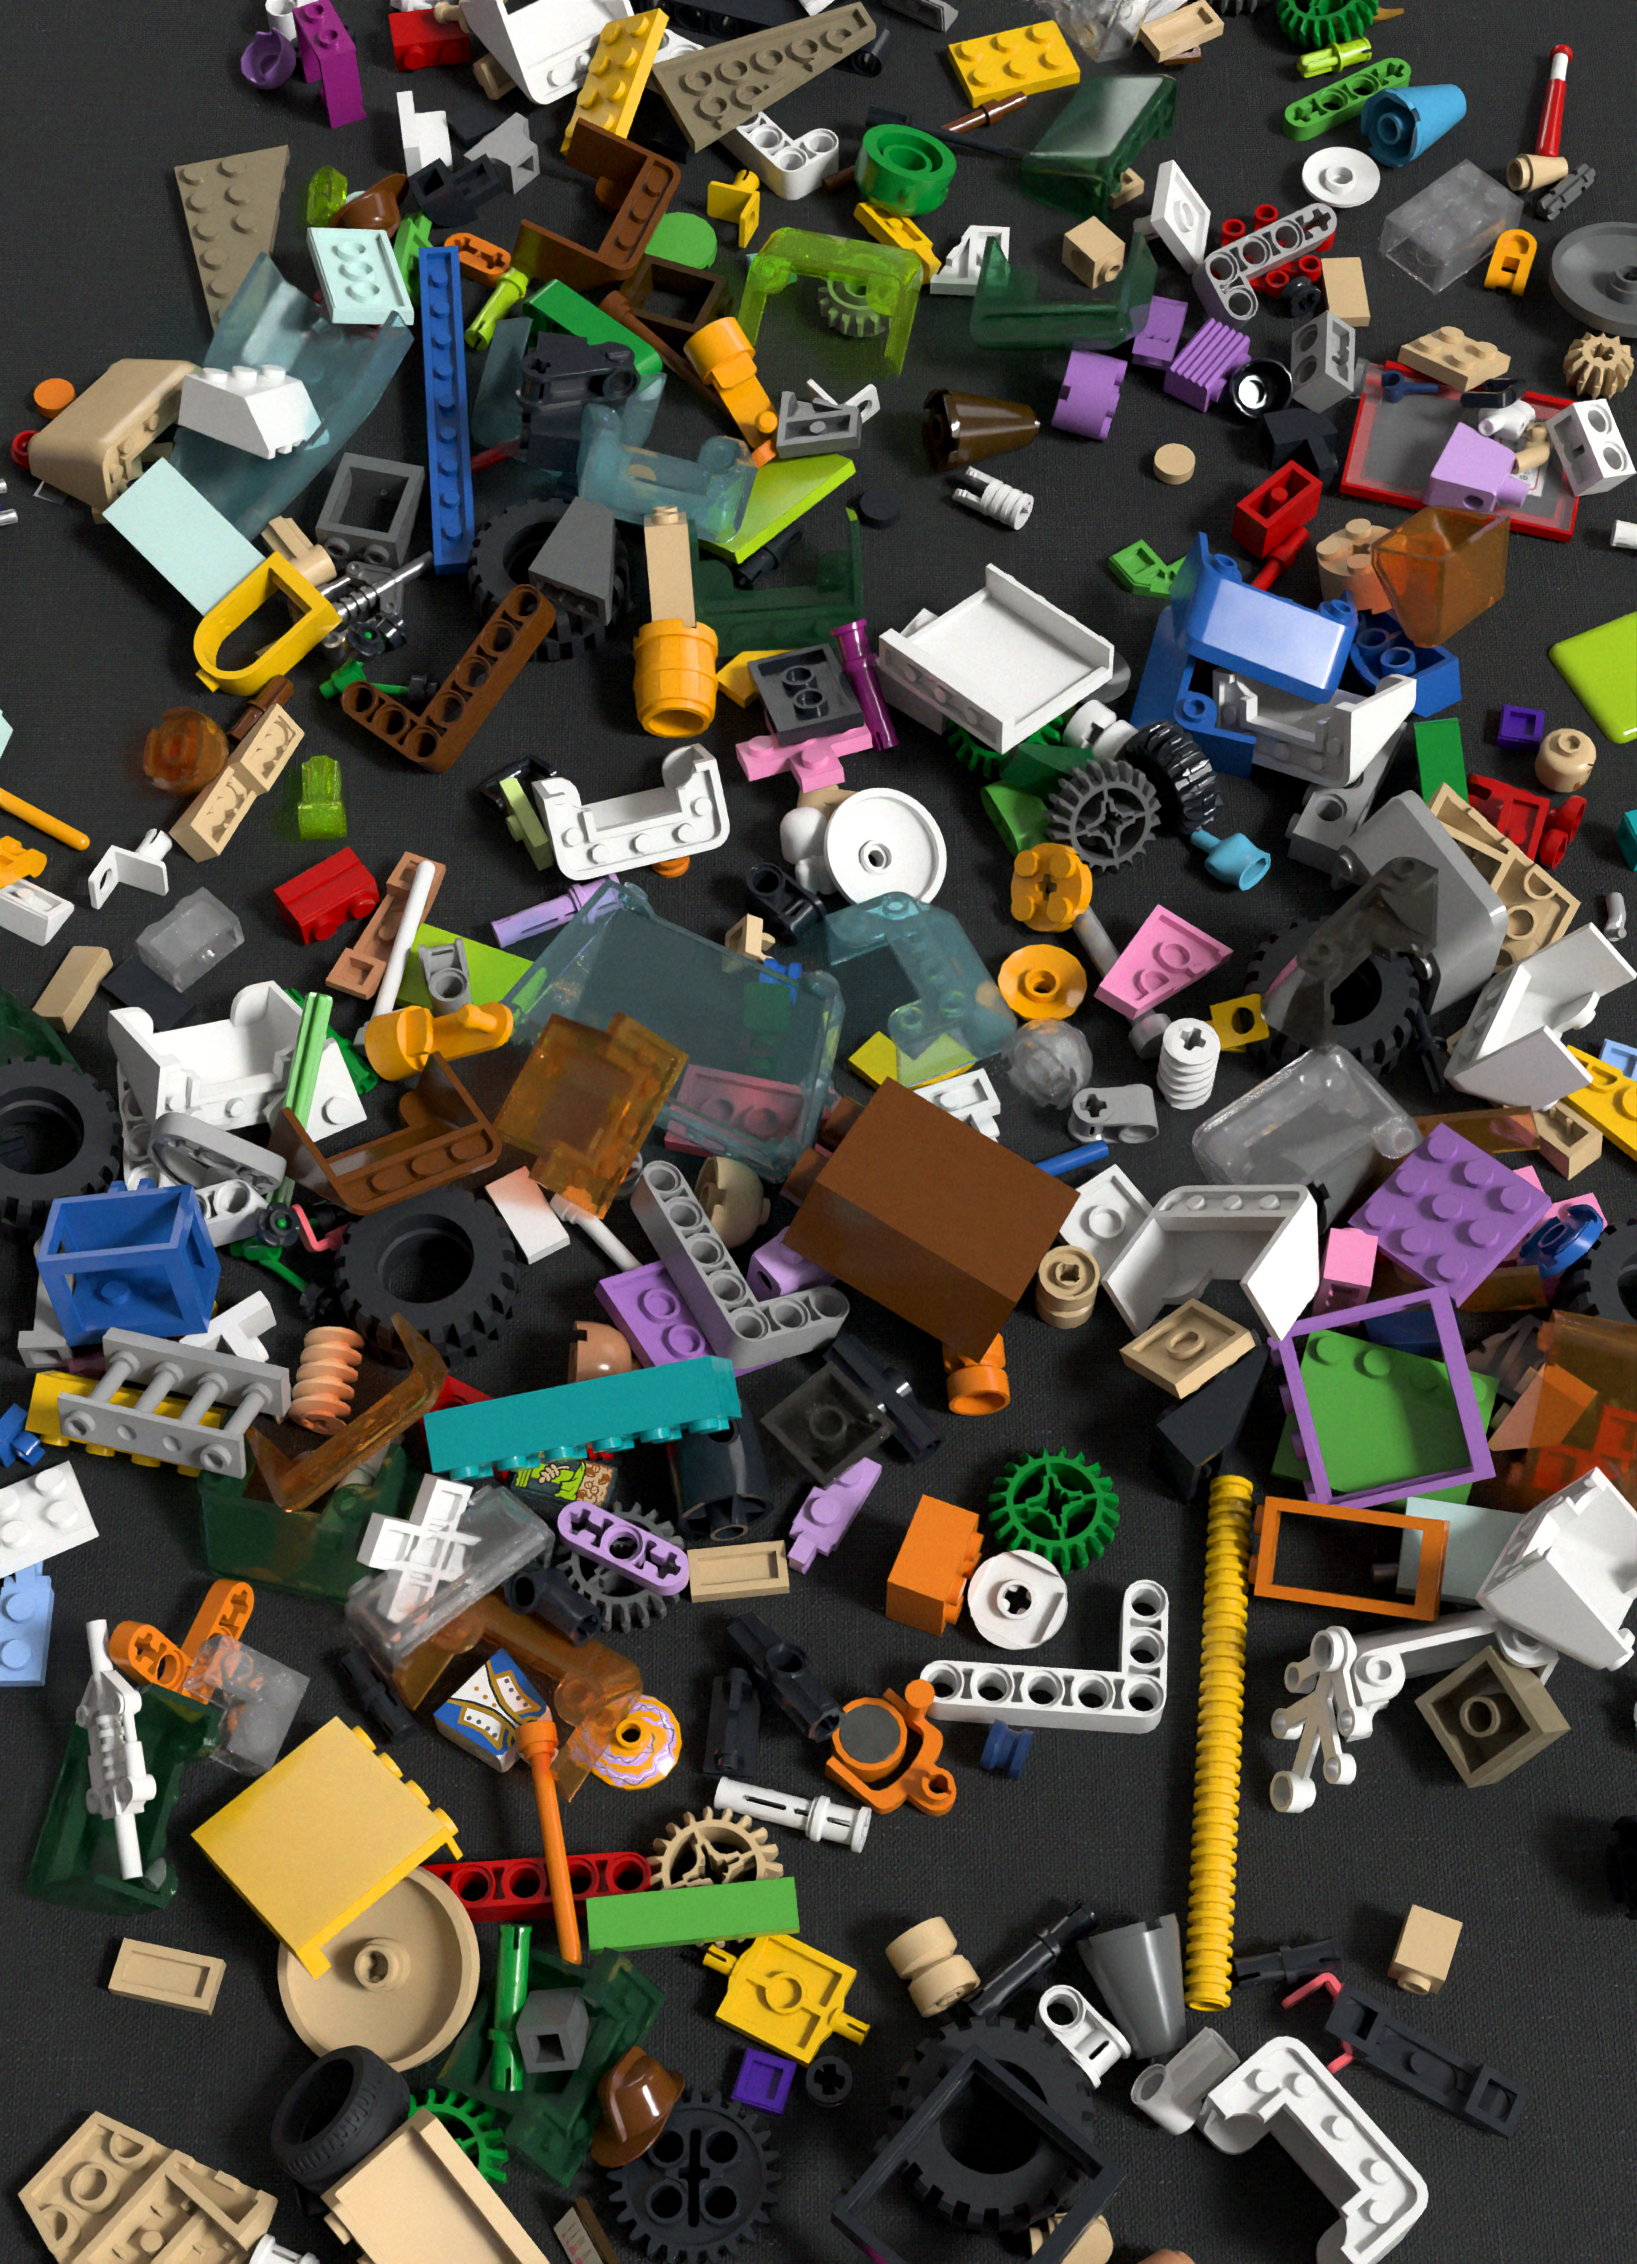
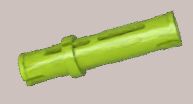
(509, 290)

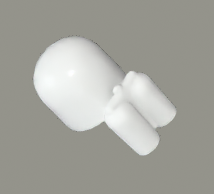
(803, 845)

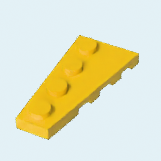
(1607, 1102)

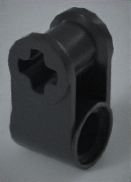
(785, 910)

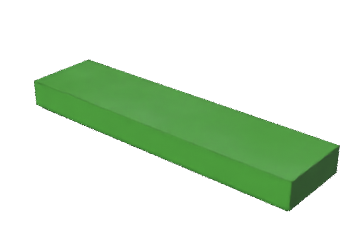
(692, 1915)

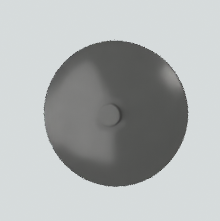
(1597, 276)

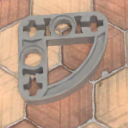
(231, 1157)

